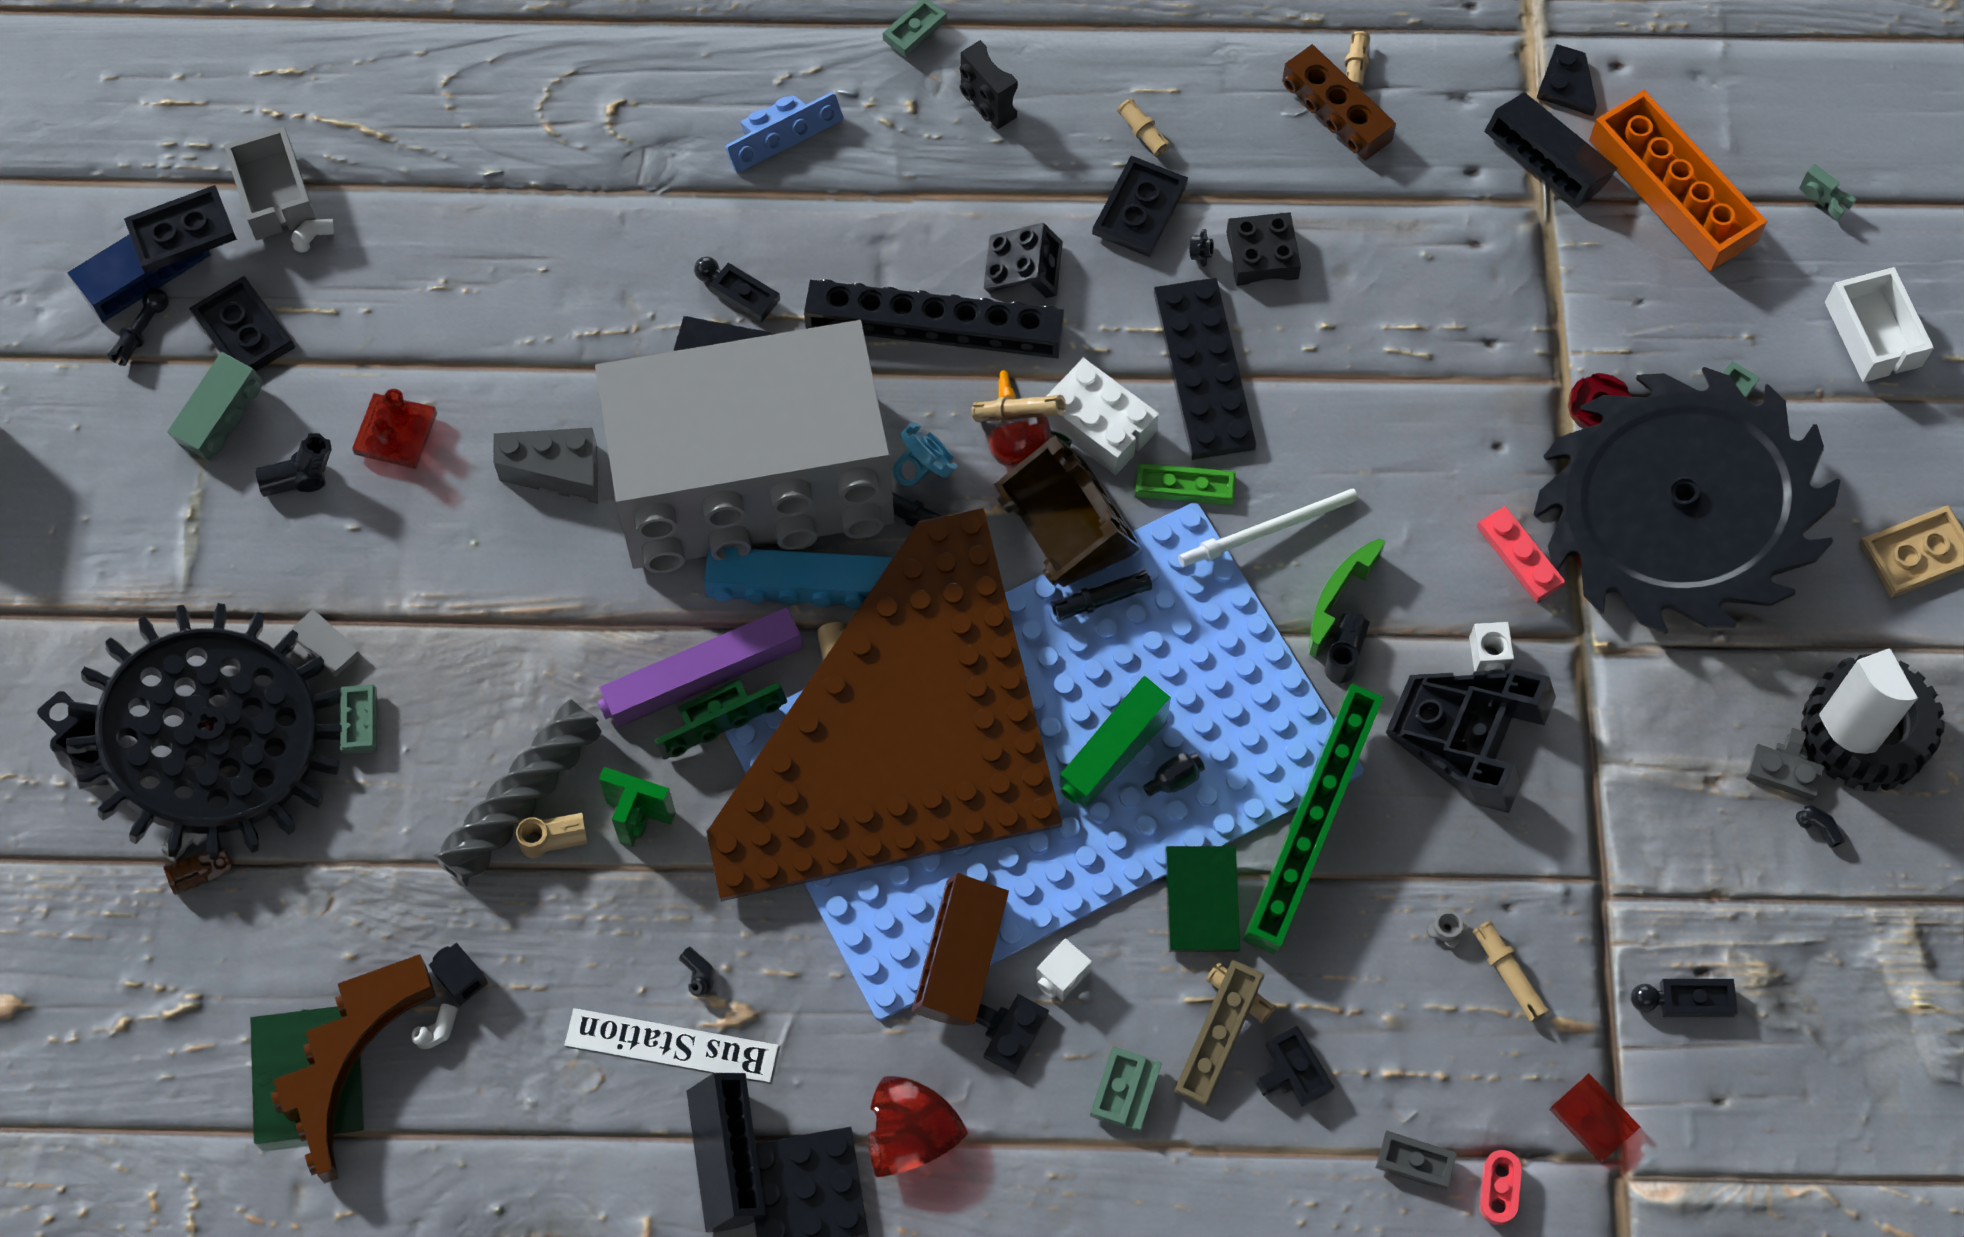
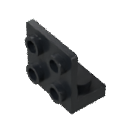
(1024, 257)

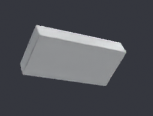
(325, 641)

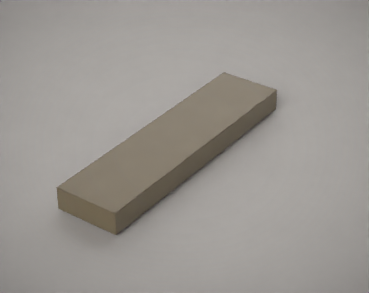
(1219, 1032)

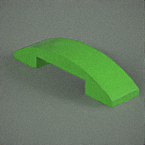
(1357, 564)

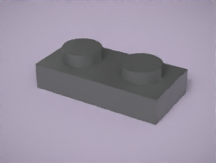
(1416, 1160)

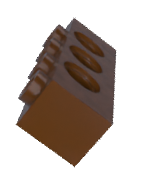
(1352, 103)

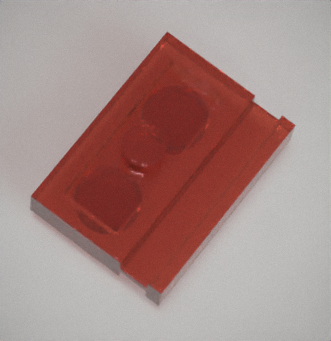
(1594, 1118)

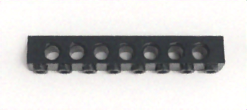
(944, 330)

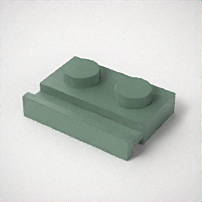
(1125, 1089)

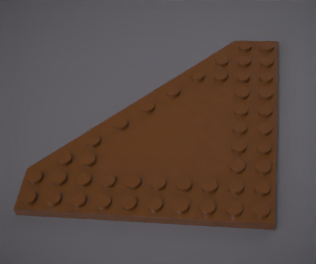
(904, 734)

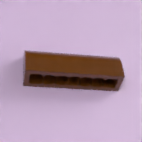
(960, 951)

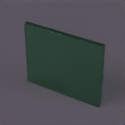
(279, 1050)

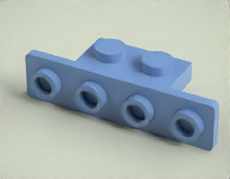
(781, 127)

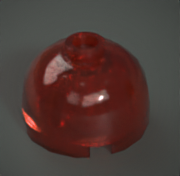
(1018, 440)

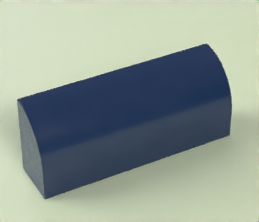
(116, 279)

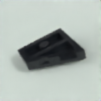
(1568, 81)

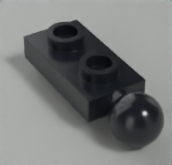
(737, 287)
(1688, 997)

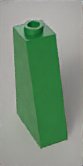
(1116, 742)

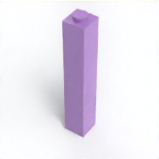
(700, 668)

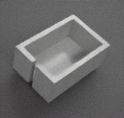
(269, 182)

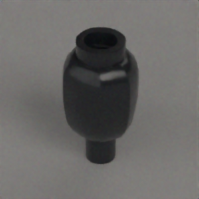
(1175, 774)

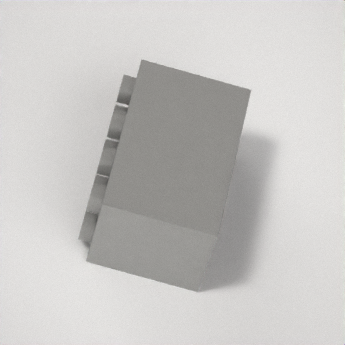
(746, 445)

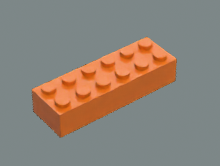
(1677, 180)

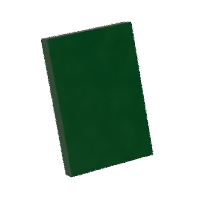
(1202, 899)

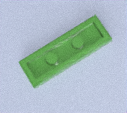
(1185, 484)

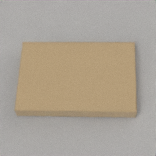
(1916, 551)

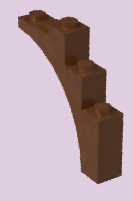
(333, 1048)

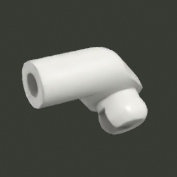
(308, 230)
(438, 1032)

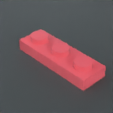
(1521, 554)

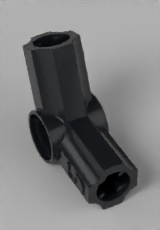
(302, 472)

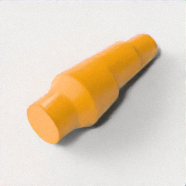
(1004, 386)

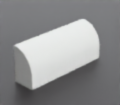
(1868, 703)

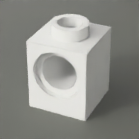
(1494, 636)
(1062, 970)

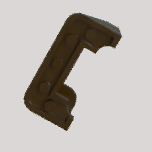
(1066, 513)

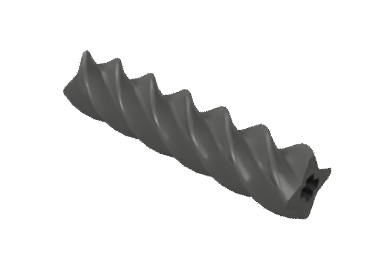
(514, 795)

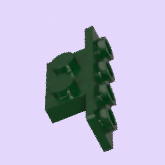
(717, 713)

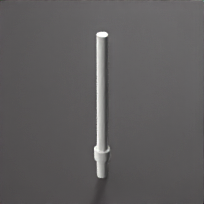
(1213, 548)

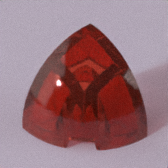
(911, 1126)

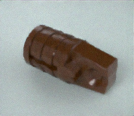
(196, 870)

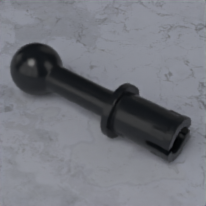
(130, 337)

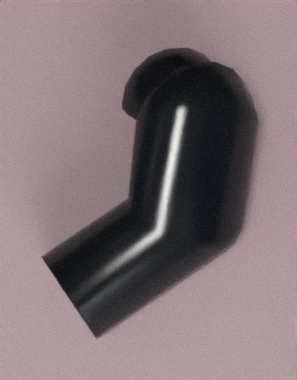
(1825, 822)
(701, 970)

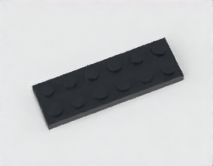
(1204, 369)

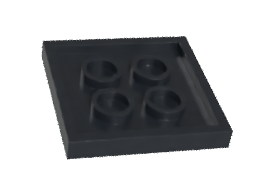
(811, 1186)

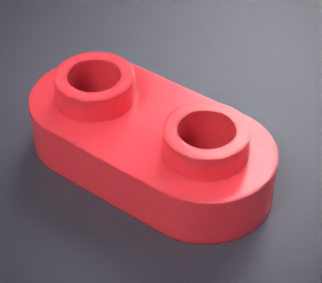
(1500, 1189)

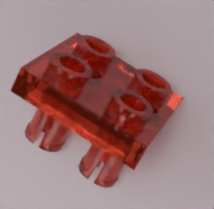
(394, 429)

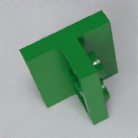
(633, 802)

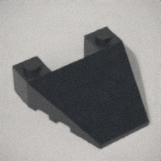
(1461, 723)

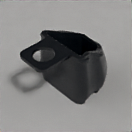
(70, 728)

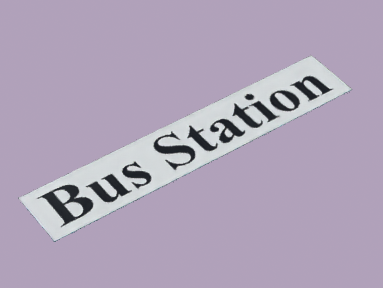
(670, 1044)

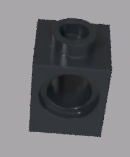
(457, 973)

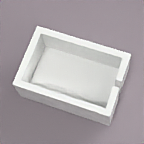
(1878, 324)
(1102, 416)

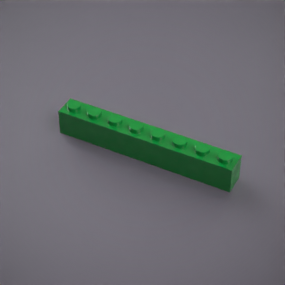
(1312, 819)

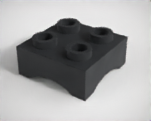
(987, 85)
(1263, 248)

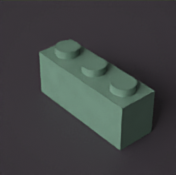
(215, 406)

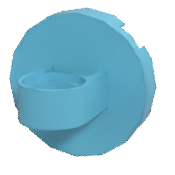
(926, 453)

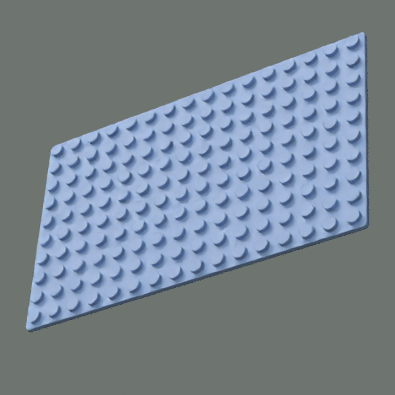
(1232, 702)

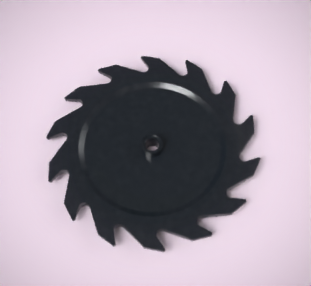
(1699, 552)

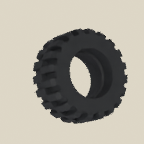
(1890, 764)

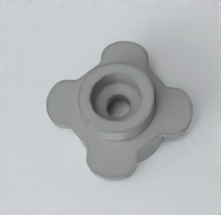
(1454, 920)

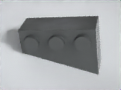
(549, 460)

